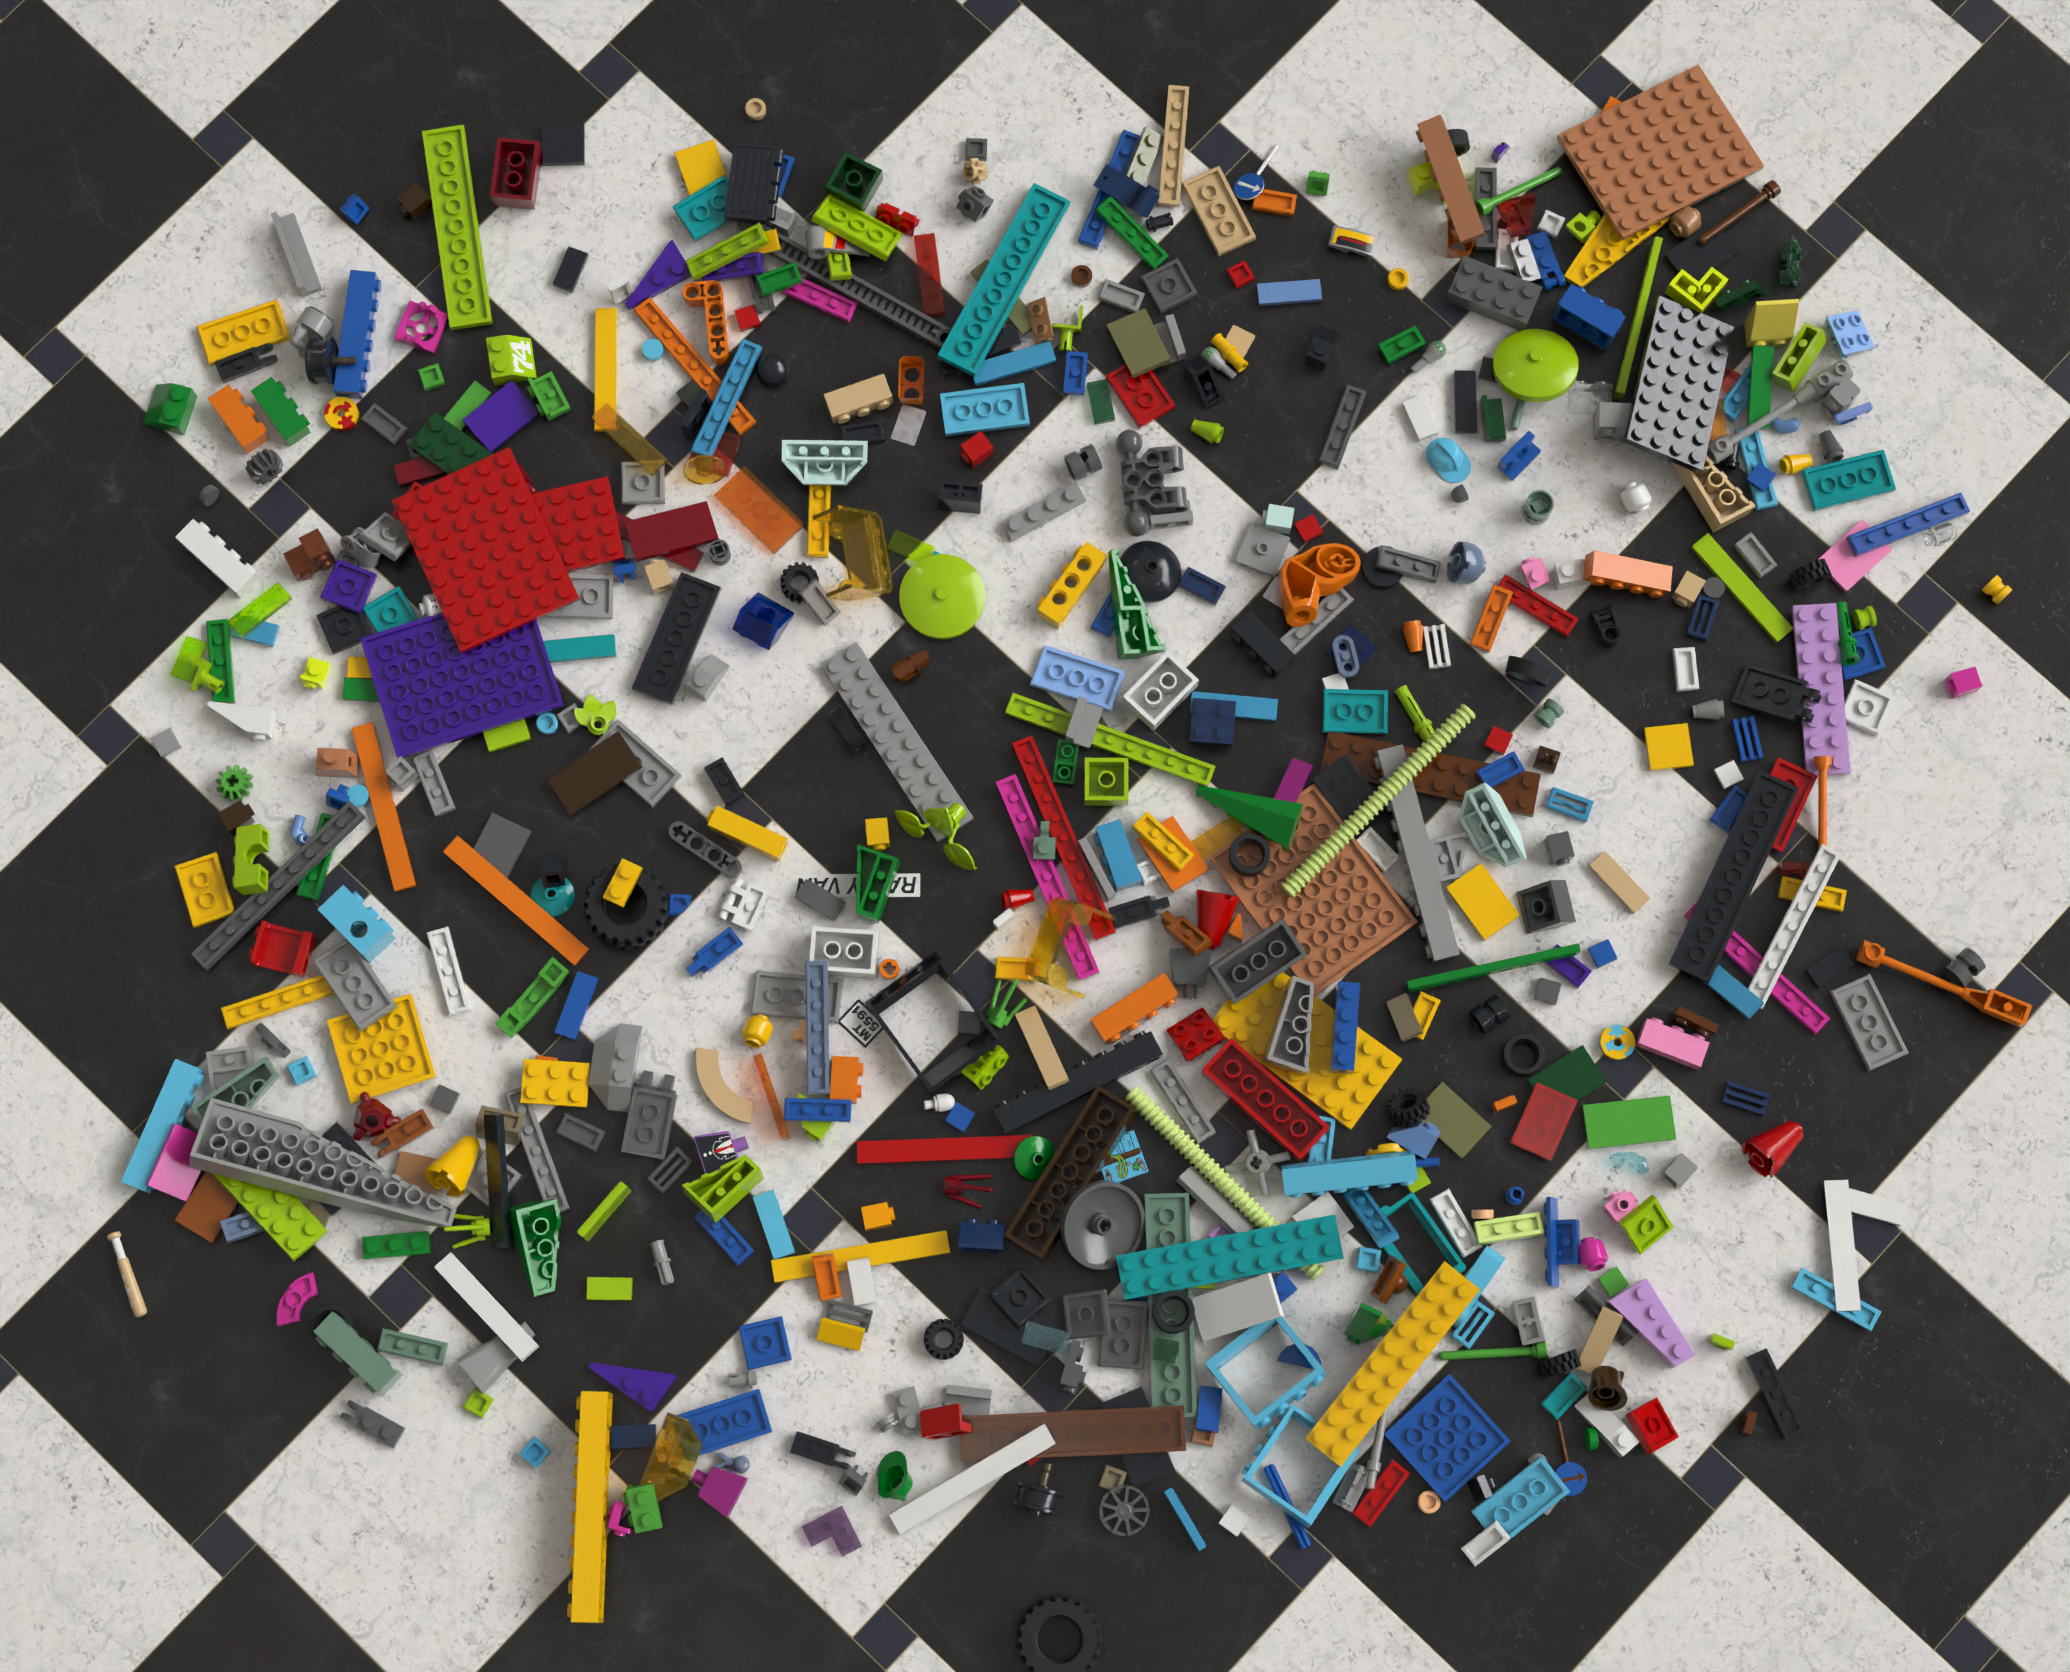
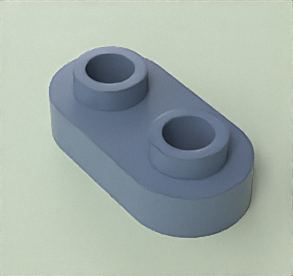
(1345, 657)

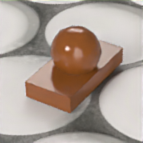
(1390, 1280)

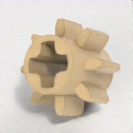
(975, 171)

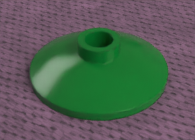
(1025, 1157)

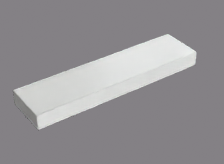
(448, 971)

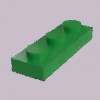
(396, 1245)

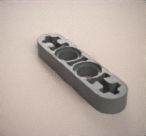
(706, 848)

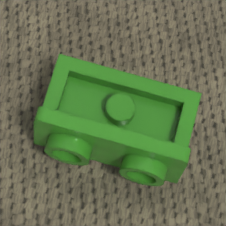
(549, 395)
(643, 1507)

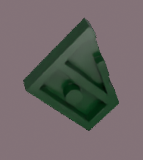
(1740, 295)

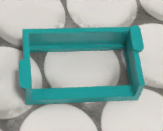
(1432, 1230)

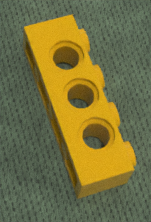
(1057, 614)

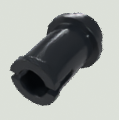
(1158, 222)
(1731, 461)

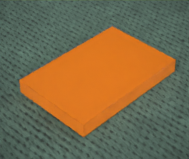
(1171, 876)

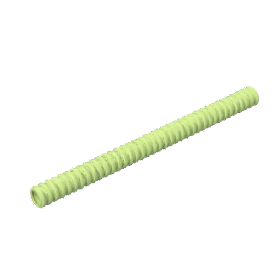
(1377, 801)
(1207, 1166)

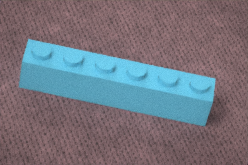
(170, 1108)
(1349, 1173)

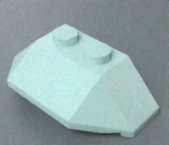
(824, 460)
(1491, 826)

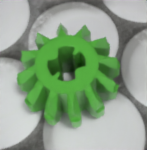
(229, 777)

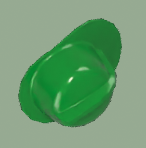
(893, 1476)

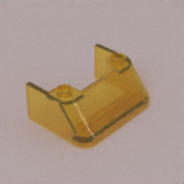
(863, 550)
(1049, 940)

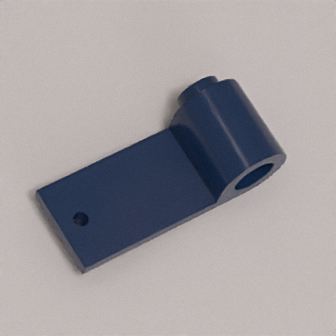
(1128, 191)

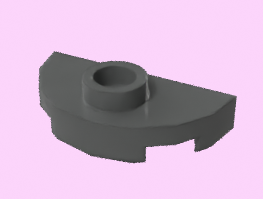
(270, 1040)

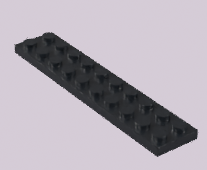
(1733, 876)

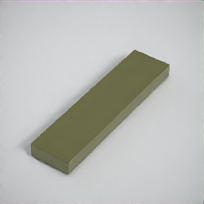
(1019, 315)

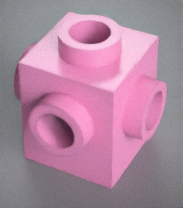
(1613, 1209)

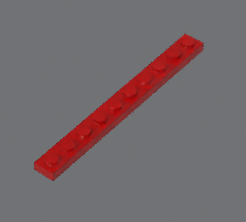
(1059, 827)

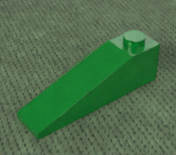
(536, 1237)
(1366, 1325)

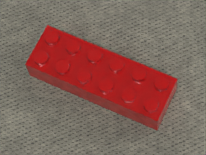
(1265, 1100)

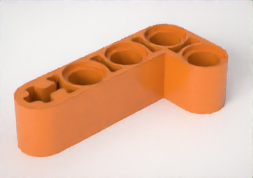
(713, 323)

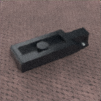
(1137, 910)

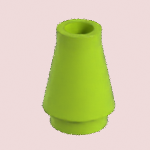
(1210, 431)

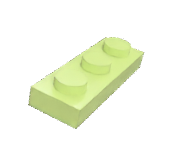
(1508, 1228)

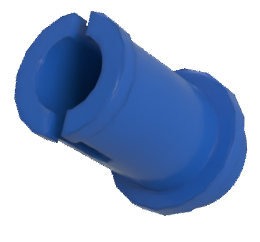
(1511, 1199)

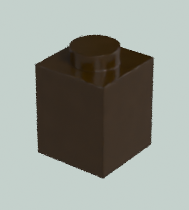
(414, 202)
(237, 816)

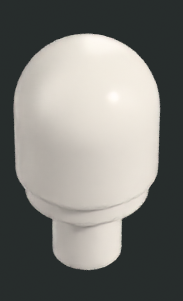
(940, 1103)

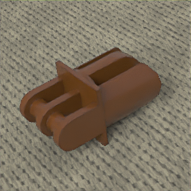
(910, 666)

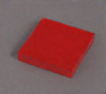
(1652, 1426)

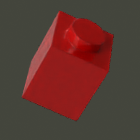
(976, 449)

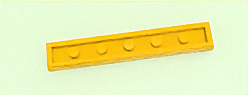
(605, 359)
(276, 1001)

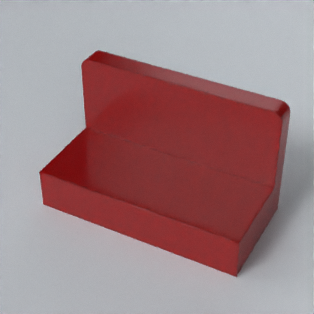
(943, 1422)

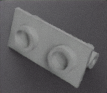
(1351, 1487)

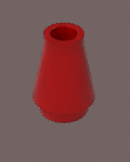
(1016, 898)

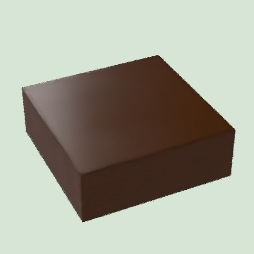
(1748, 1423)

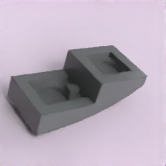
(820, 899)

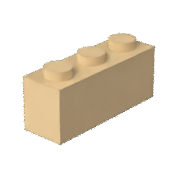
(858, 399)

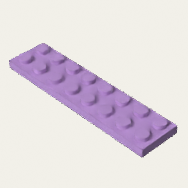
(1820, 664)

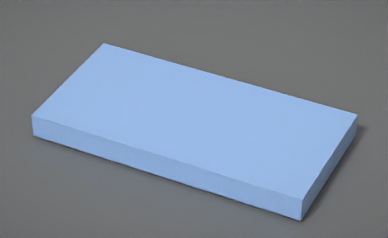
(1077, 676)

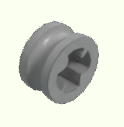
(887, 1422)

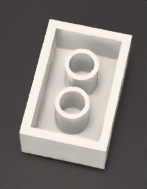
(1160, 691)
(846, 950)

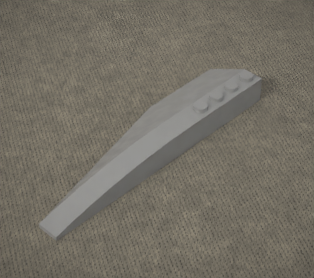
(303, 1163)

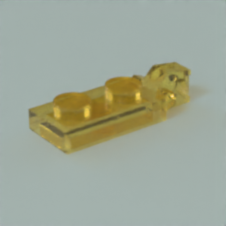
(1217, 837)

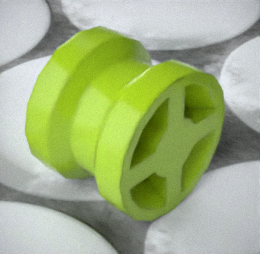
(1864, 618)

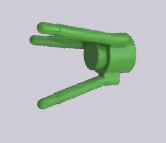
(998, 1016)

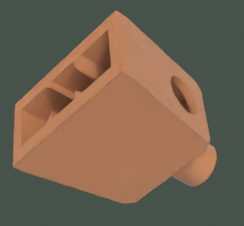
(335, 763)

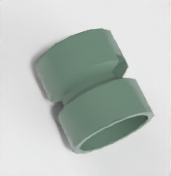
(1538, 507)

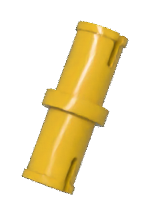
(1229, 352)

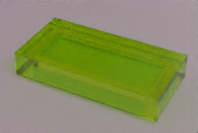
(909, 547)
(184, 669)

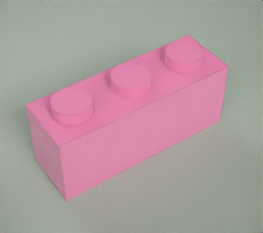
(1672, 1043)

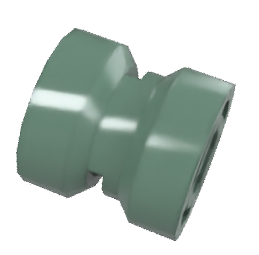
(1548, 714)

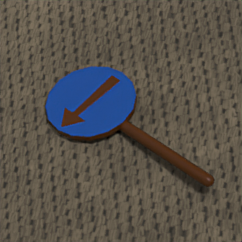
(1570, 1473)

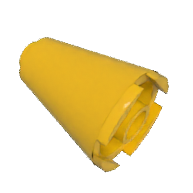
(454, 1167)

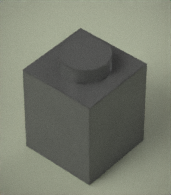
(1559, 848)

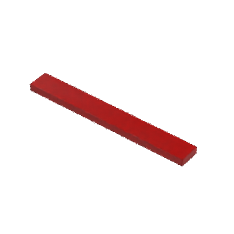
(938, 1149)

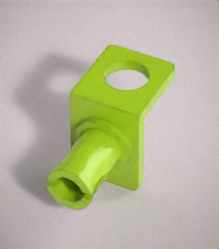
(1583, 226)
(1067, 331)
(202, 676)

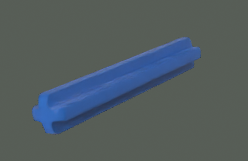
(1280, 1490)

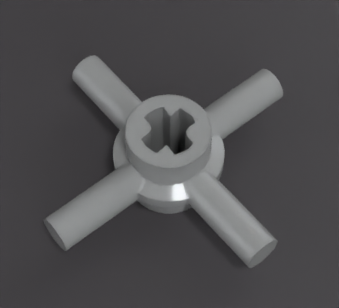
(1252, 1156)

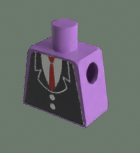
(718, 1149)

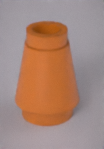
(1413, 634)

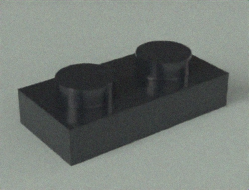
(724, 781)

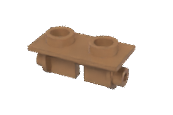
(1040, 320)

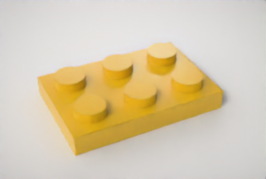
(555, 1083)

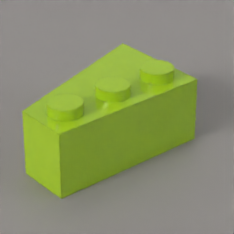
(724, 1188)

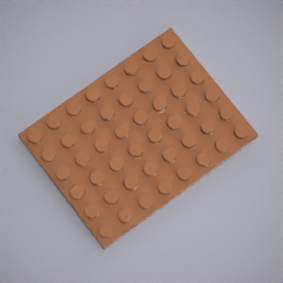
(1660, 152)
(1338, 915)

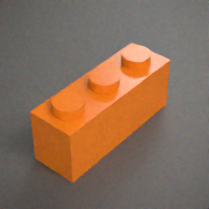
(239, 418)

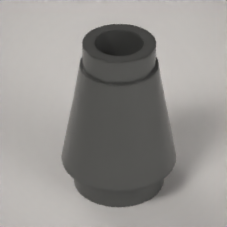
(1830, 446)

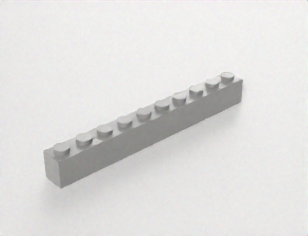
(1418, 861)

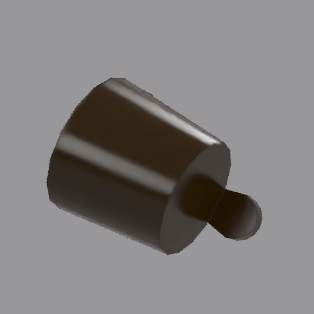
(1607, 1389)

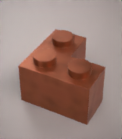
(310, 556)

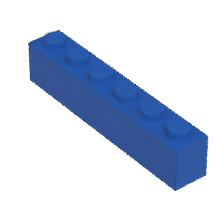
(356, 333)

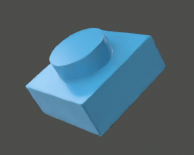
(535, 1452)

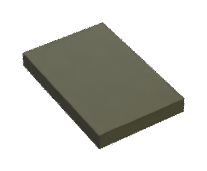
(1138, 343)
(1456, 1120)

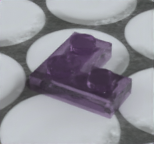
(834, 1525)

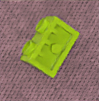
(986, 1067)

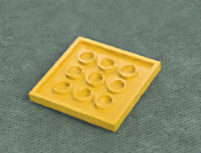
(384, 1055)

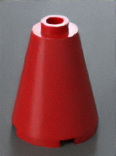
(1214, 914)
(1772, 1148)

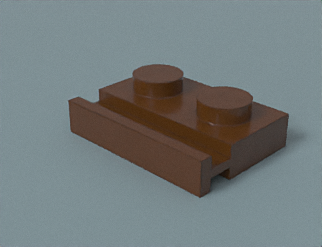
(1699, 1024)

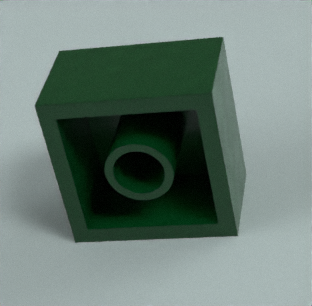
(854, 181)

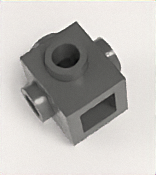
(974, 203)

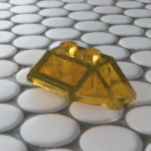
(672, 1456)

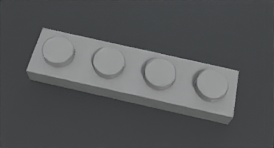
(1043, 511)

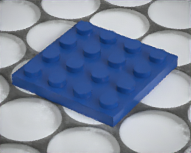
(1446, 1437)

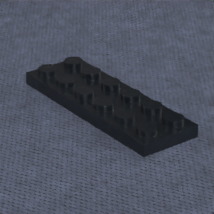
(676, 638)

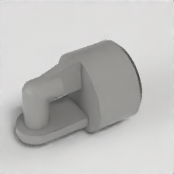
(312, 322)

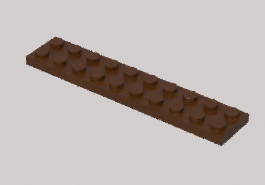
(1442, 778)
(1080, 1431)

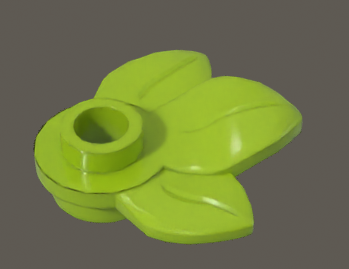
(595, 712)

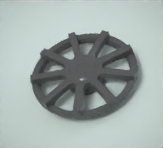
(1124, 1510)

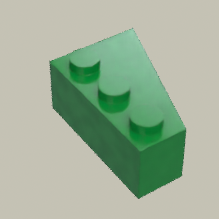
(874, 882)

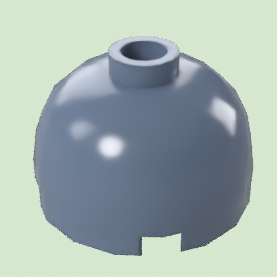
(1466, 563)

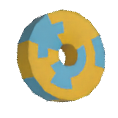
(1607, 1044)

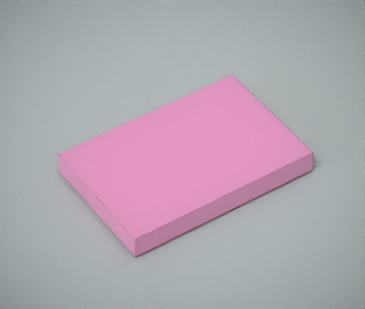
(1847, 568)

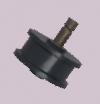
(322, 360)
(1039, 1497)

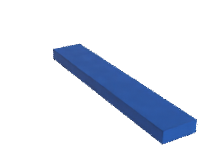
(1094, 226)
(1907, 524)

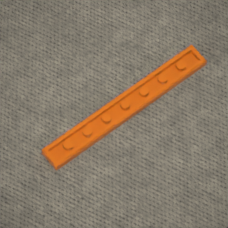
(689, 359)
(384, 807)
(516, 900)

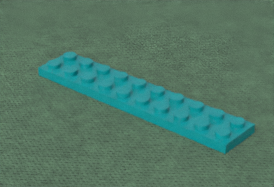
(1004, 280)
(1229, 1257)

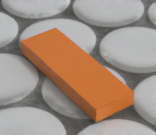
(1491, 618)

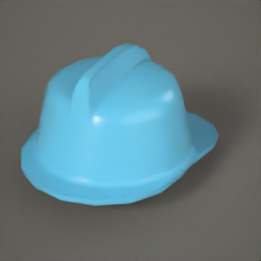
(1448, 460)

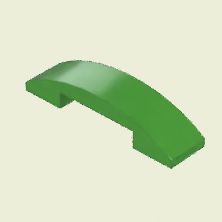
(533, 998)

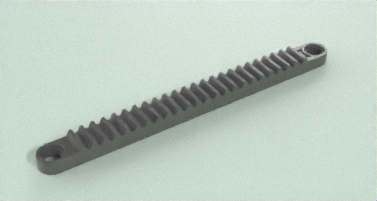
(860, 291)

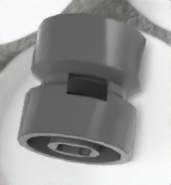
(1083, 462)
(1966, 966)

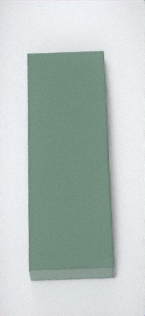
(412, 1346)

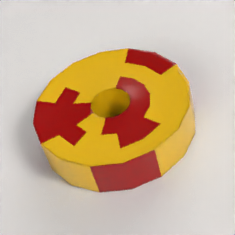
(345, 422)

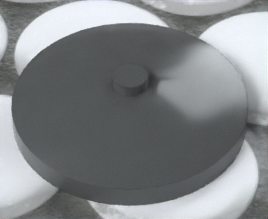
(1102, 1223)

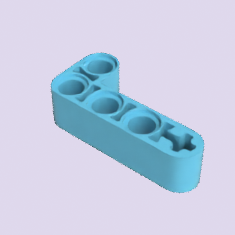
(1480, 1275)

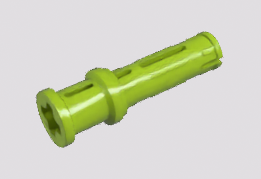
(1422, 725)

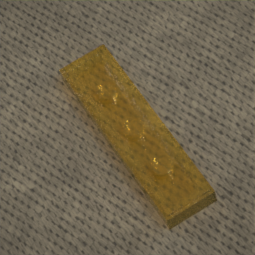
(629, 439)

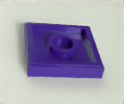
(348, 586)

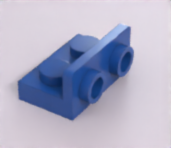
(1519, 456)

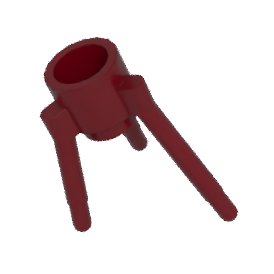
(954, 1186)

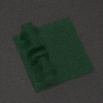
(1790, 257)

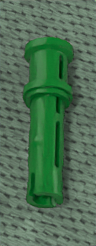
(1846, 640)

